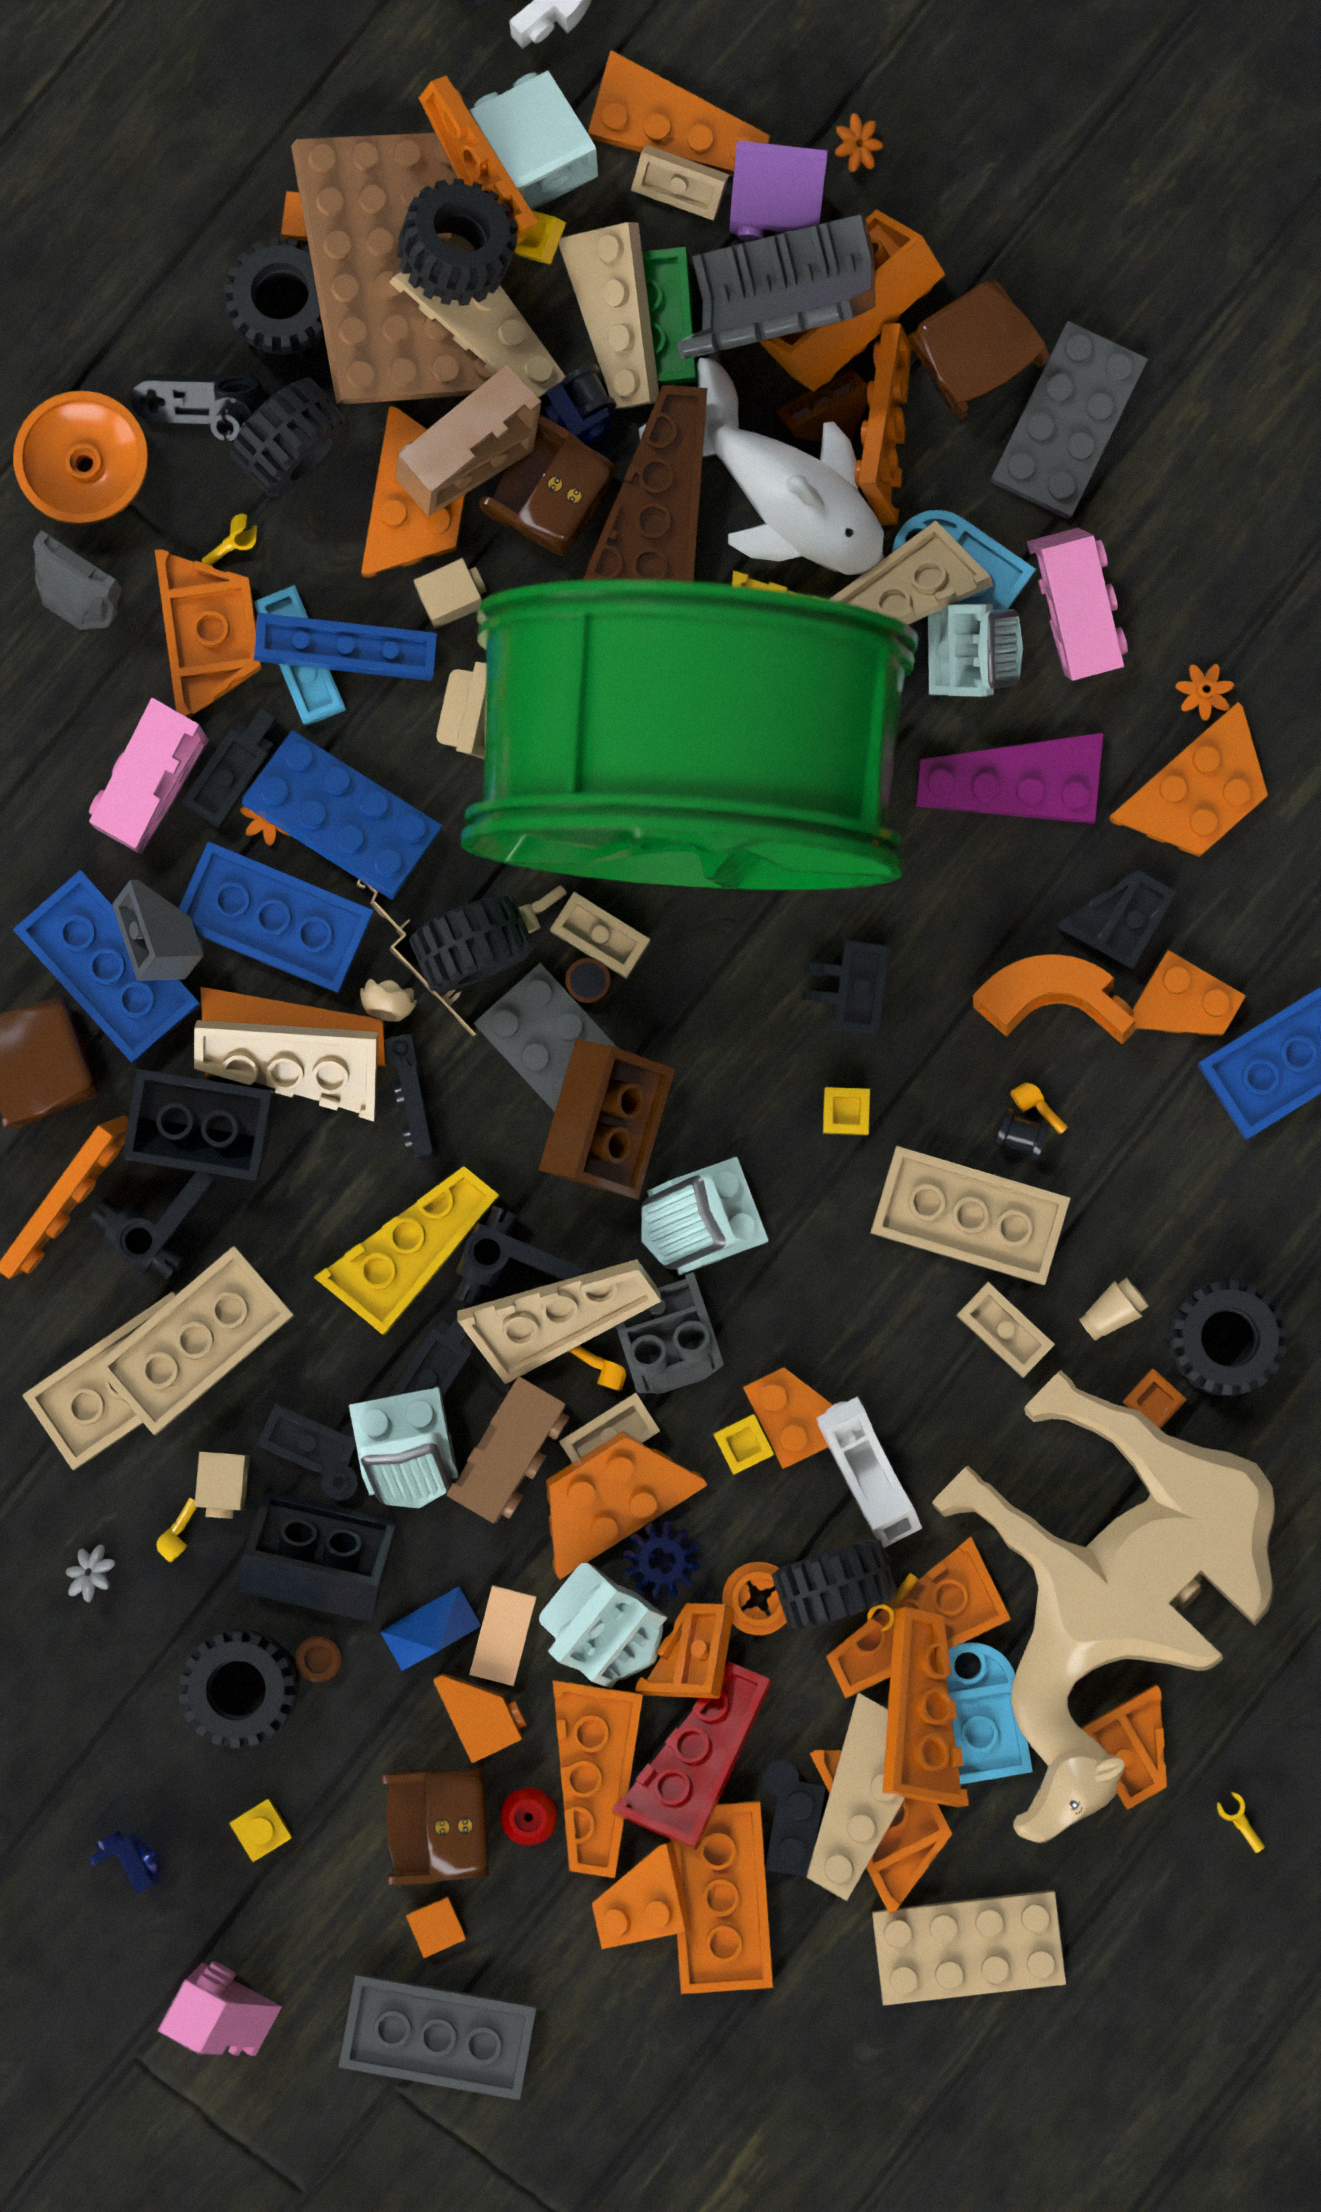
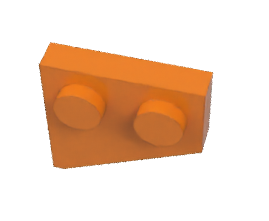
(1185, 1000)
(788, 1415)
(692, 1654)
(1137, 1737)
(643, 1902)

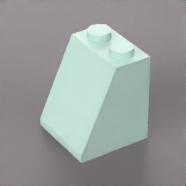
(537, 138)

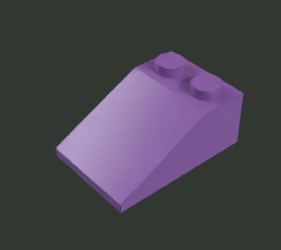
(775, 189)

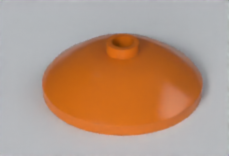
(75, 429)

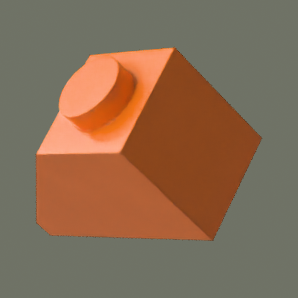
(480, 1716)

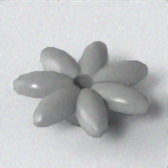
(90, 1573)

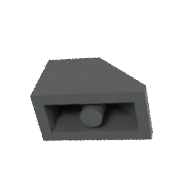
(156, 934)

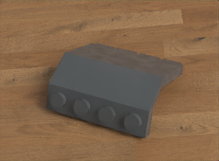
(783, 285)

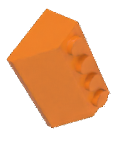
(902, 275)

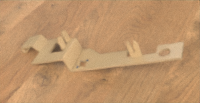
(445, 999)

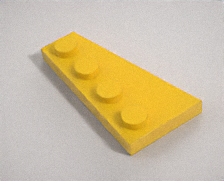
(402, 1257)

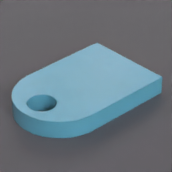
(1006, 569)
(985, 1718)

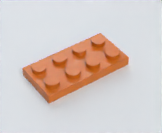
(725, 1904)

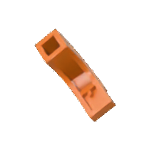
(1053, 980)

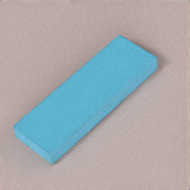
(310, 687)

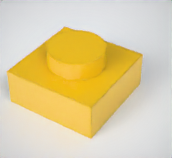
(542, 239)
(846, 1111)
(743, 1444)
(261, 1829)

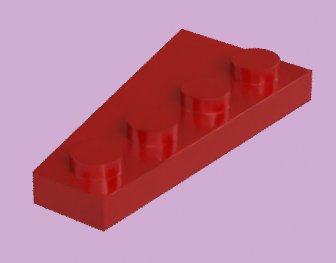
(692, 1769)

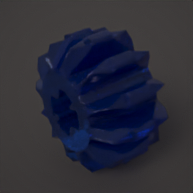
(668, 1546)

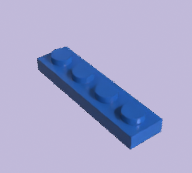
(344, 646)

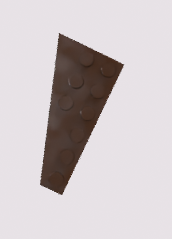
(657, 508)

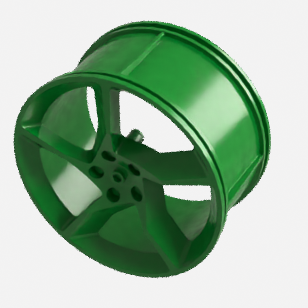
(690, 735)

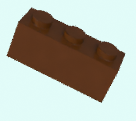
(606, 1118)

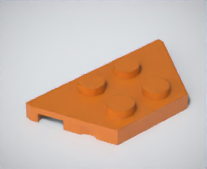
(398, 526)
(207, 630)
(1200, 789)
(611, 1497)
(907, 1845)

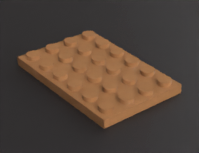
(353, 214)

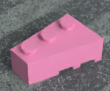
(1079, 602)
(148, 776)
(219, 2013)

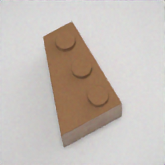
(470, 442)
(509, 1451)

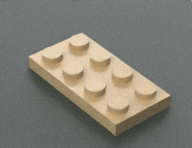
(970, 1215)
(194, 1340)
(79, 1403)
(968, 1947)

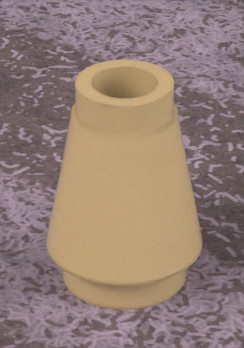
(1114, 1309)

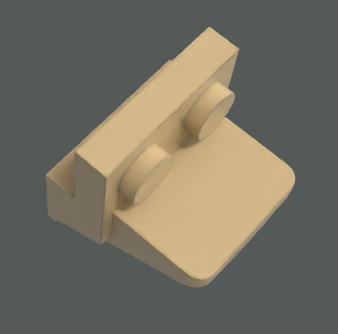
(464, 711)

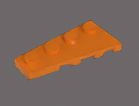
(647, 109)
(470, 151)
(885, 425)
(241, 1008)
(69, 1190)
(954, 1588)
(920, 1734)
(596, 1760)

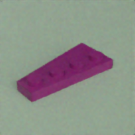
(1024, 780)

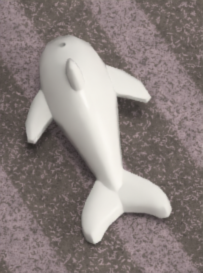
(804, 501)

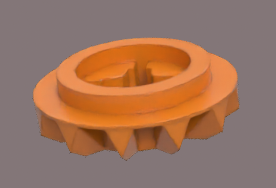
(736, 1594)

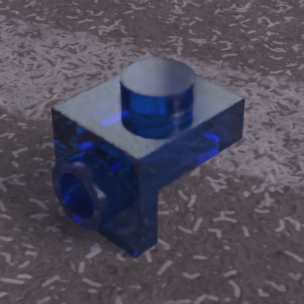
(564, 413)
(137, 1862)

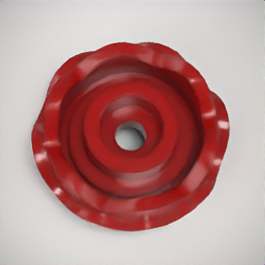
(528, 1801)

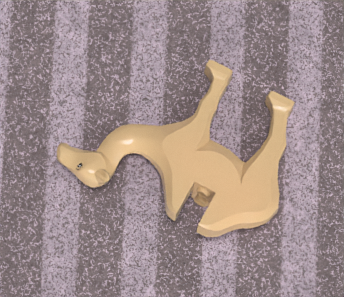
(1119, 1593)

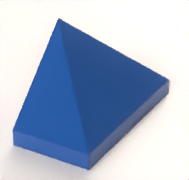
(430, 1628)

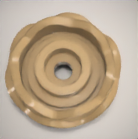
(387, 1000)

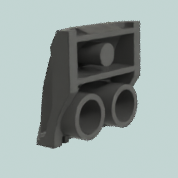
(74, 585)
(671, 1340)

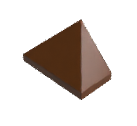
(837, 401)

